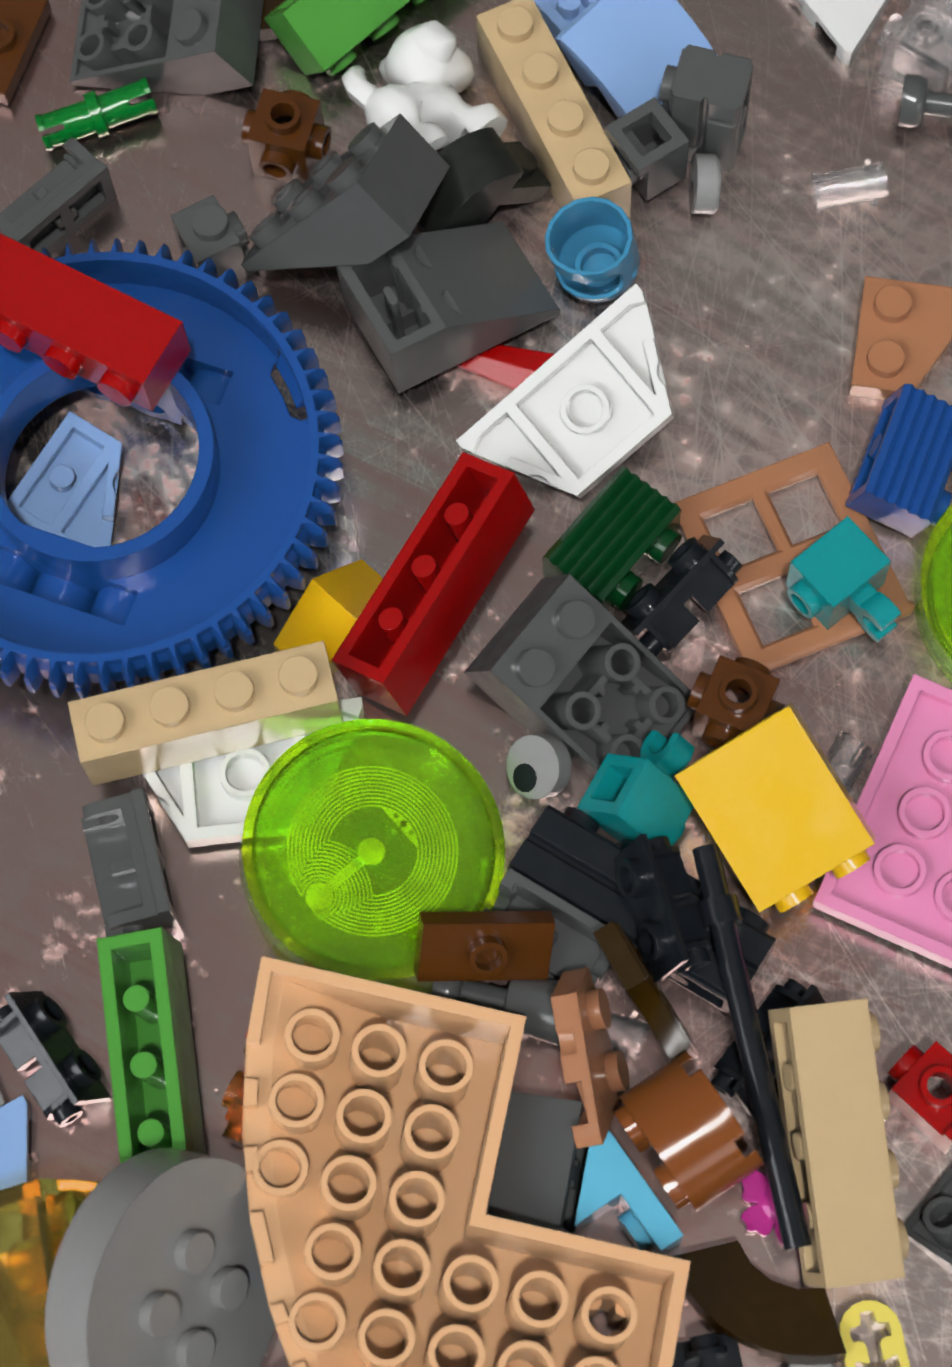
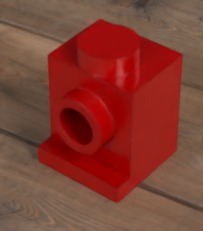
(913, 1098)

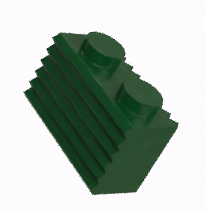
(616, 539)

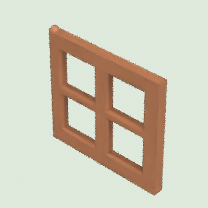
(756, 488)

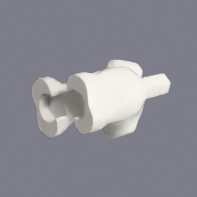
(424, 84)

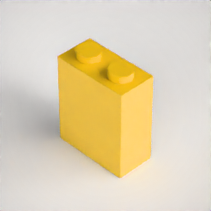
(777, 810)

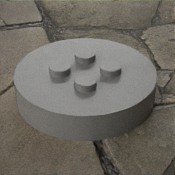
(160, 1270)

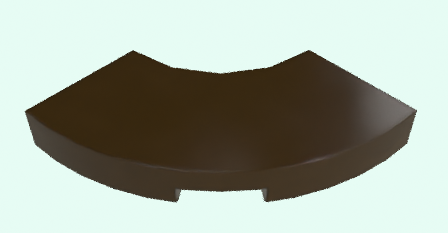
(644, 991)
(761, 1313)

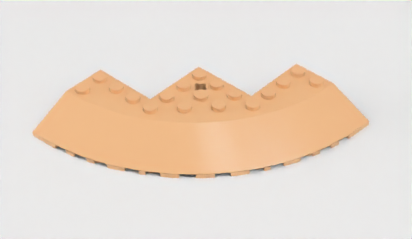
(373, 1184)

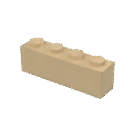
(549, 106)
(205, 713)
(839, 1142)

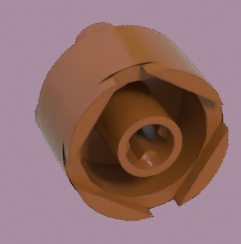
(689, 1133)

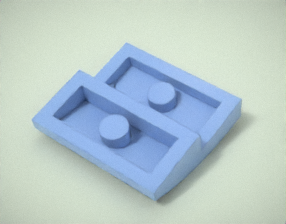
(627, 47)

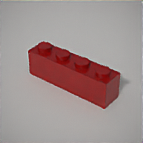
(87, 327)
(434, 583)

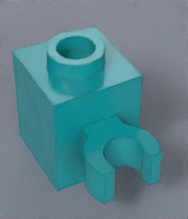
(842, 577)
(639, 793)

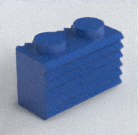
(906, 463)

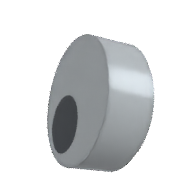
(704, 183)
(538, 766)

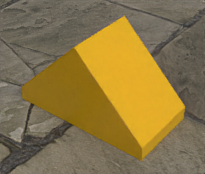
(329, 608)

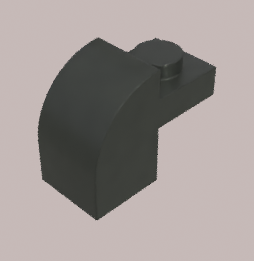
(481, 178)

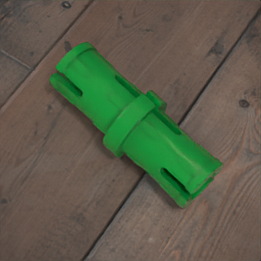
(96, 114)

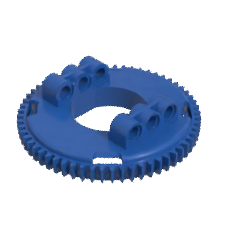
(233, 536)

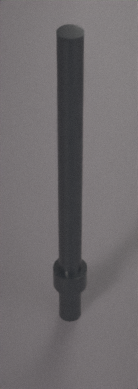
(720, 915)

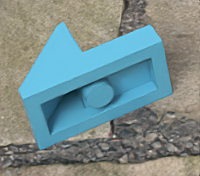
(614, 1180)

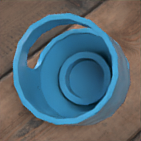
(599, 240)

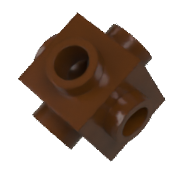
(285, 135)
(740, 680)

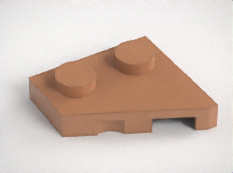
(899, 335)
(587, 1053)

